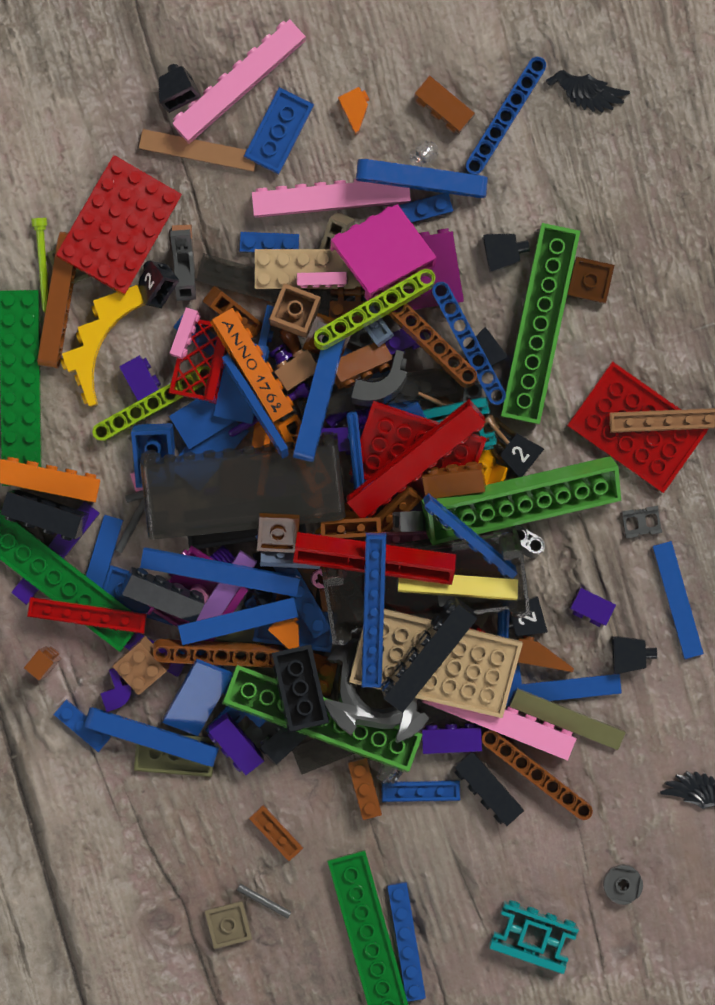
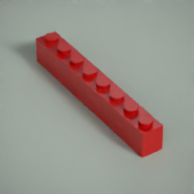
(416, 459)
(350, 556)

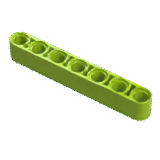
(380, 301)
(146, 411)

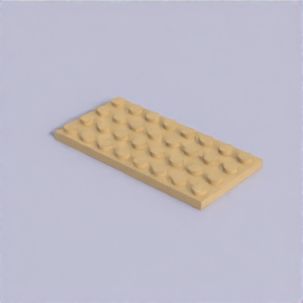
(471, 678)

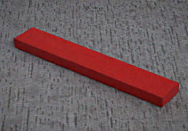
(87, 615)

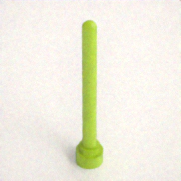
(39, 226)

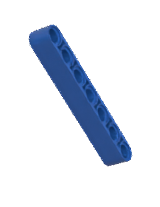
(512, 109)
(421, 178)
(471, 352)
(318, 401)
(151, 736)

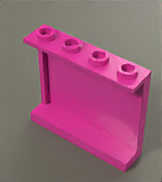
(383, 251)

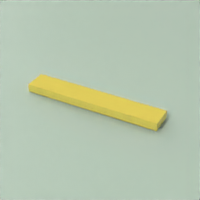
(464, 587)

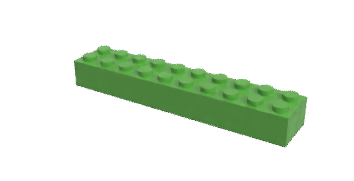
(540, 323)
(530, 498)
(260, 697)

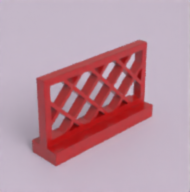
(216, 368)

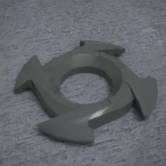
(353, 711)

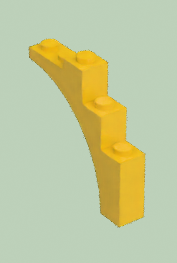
(83, 359)

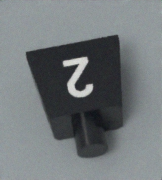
(157, 283)
(519, 452)
(531, 623)

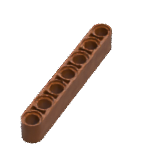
(57, 310)
(429, 345)
(212, 648)
(543, 781)

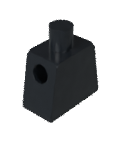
(177, 88)
(503, 250)
(490, 347)
(630, 654)

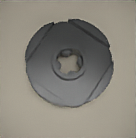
(616, 875)

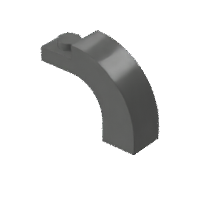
(184, 264)
(384, 390)

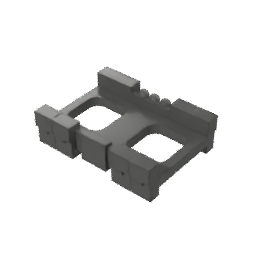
(642, 527)

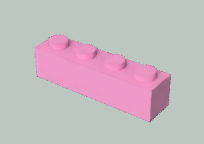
(322, 278)
(184, 333)

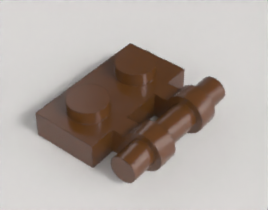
(341, 307)

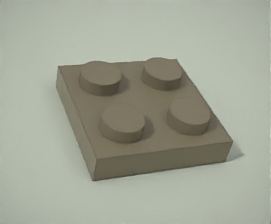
(228, 924)

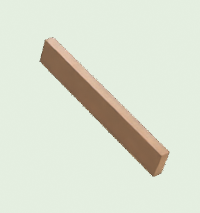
(196, 150)
(662, 420)

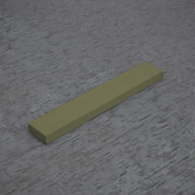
(567, 718)

